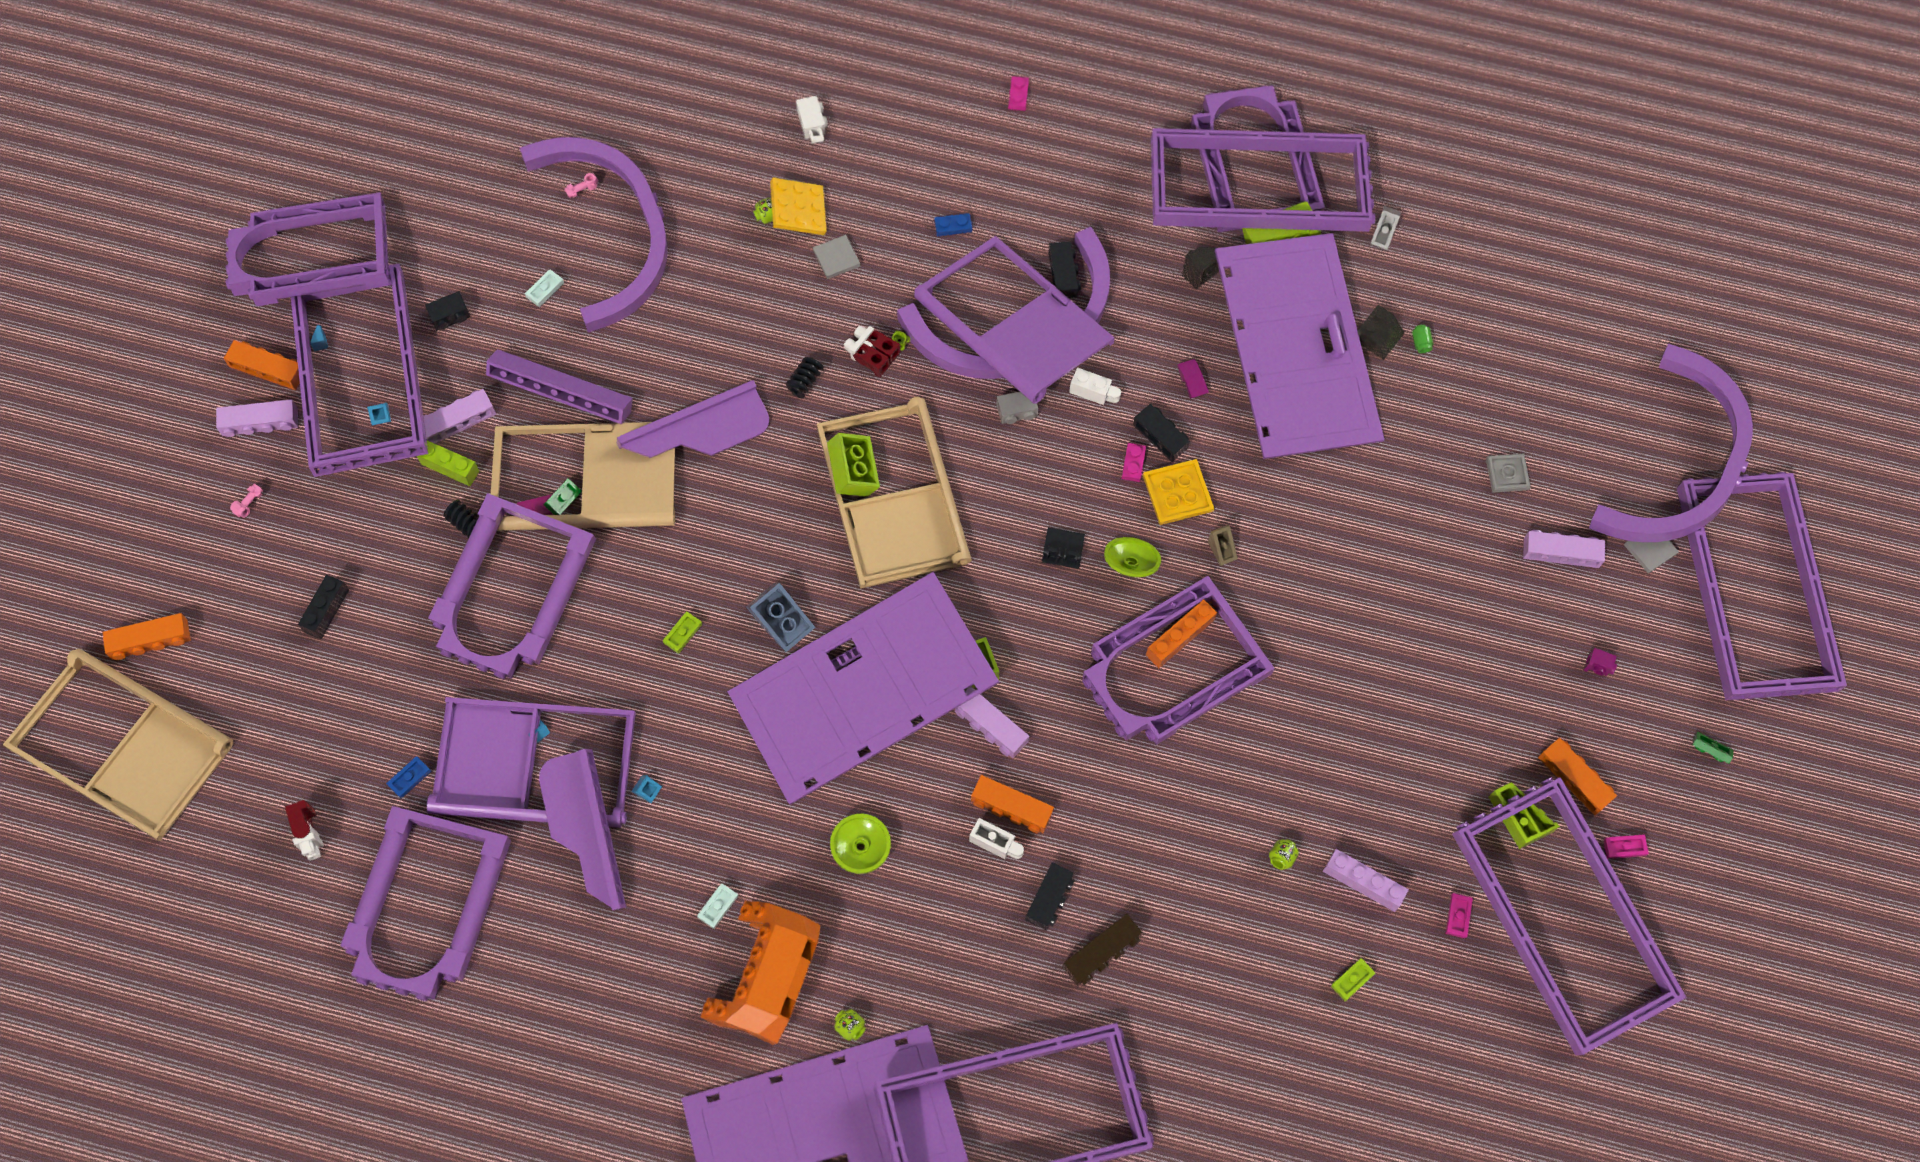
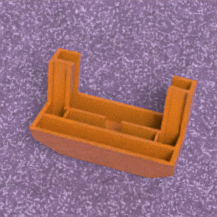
(771, 975)

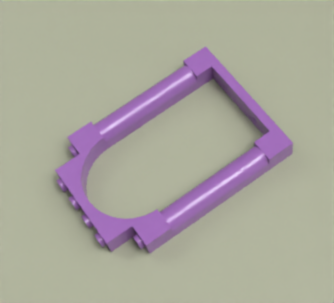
(1287, 119)
(269, 222)
(534, 644)
(1166, 724)
(457, 957)

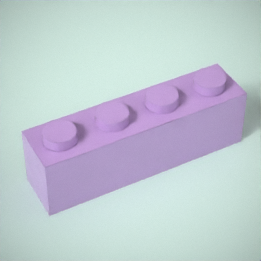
(458, 416)
(257, 418)
(1564, 549)
(993, 724)
(1365, 880)

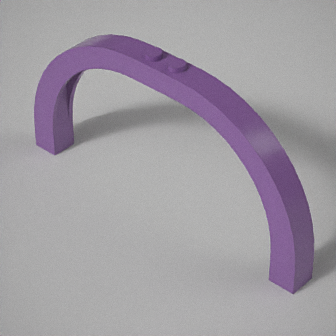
(586, 150)
(976, 366)
(1735, 405)

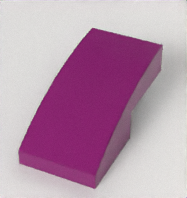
(1193, 378)

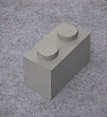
(1015, 407)

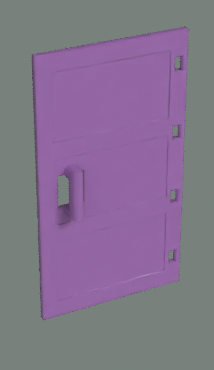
(1300, 391)
(911, 666)
(829, 1110)

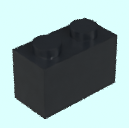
(447, 311)

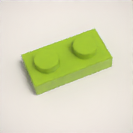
(682, 632)
(1353, 979)

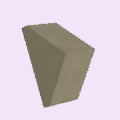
(1223, 545)

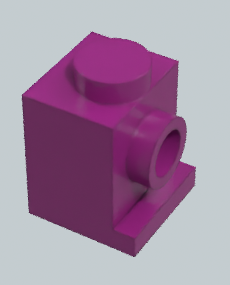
(1600, 662)

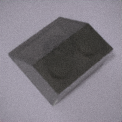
(1200, 266)
(1380, 332)

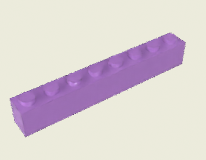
(559, 386)

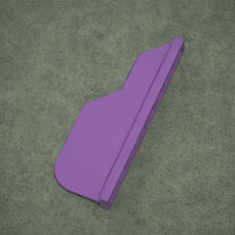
(705, 427)
(580, 821)

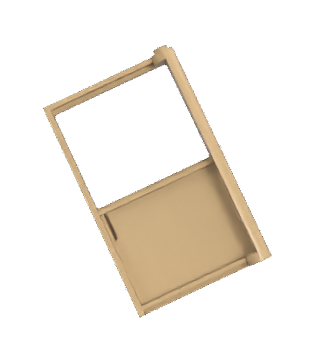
(617, 483)
(903, 530)
(155, 764)

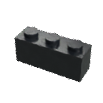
(1063, 268)
(1161, 432)
(323, 607)
(1050, 896)

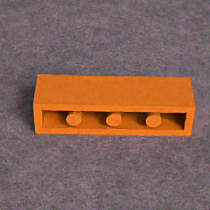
(263, 364)
(1181, 633)
(146, 636)
(1577, 776)
(1011, 804)

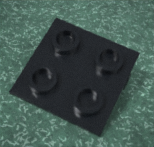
(1063, 548)

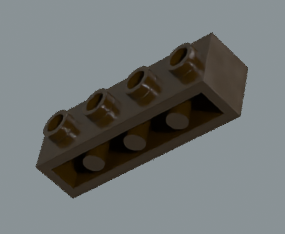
(1102, 949)

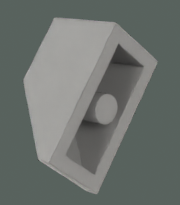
(1385, 227)

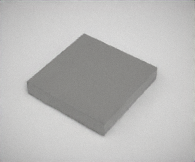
(836, 257)
(1508, 473)
(1651, 554)

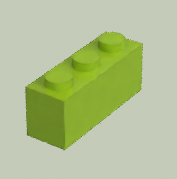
(449, 464)

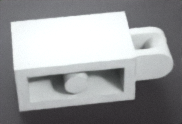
(811, 118)
(1094, 387)
(995, 840)

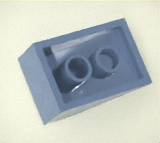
(780, 616)

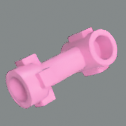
(590, 183)
(241, 509)

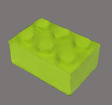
(853, 464)

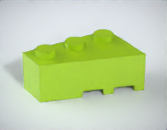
(1527, 824)

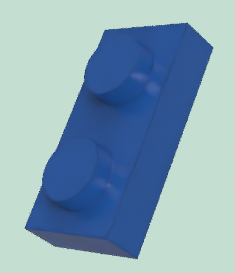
(953, 224)
(408, 777)

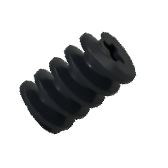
(803, 375)
(461, 517)

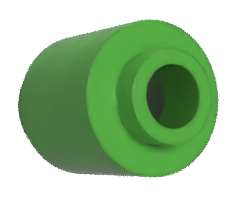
(1422, 339)

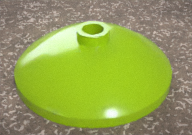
(1132, 557)
(859, 830)

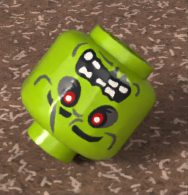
(764, 210)
(1283, 854)
(849, 1024)

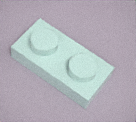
(544, 288)
(717, 906)

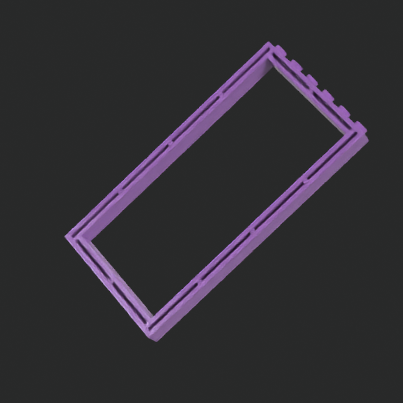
(1262, 217)
(308, 394)
(1734, 690)
(1615, 892)
(1119, 1057)

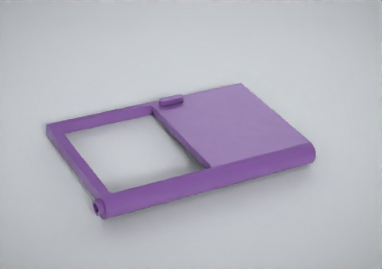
(1033, 343)
(490, 759)

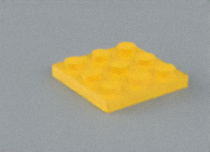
(798, 206)
(1178, 492)

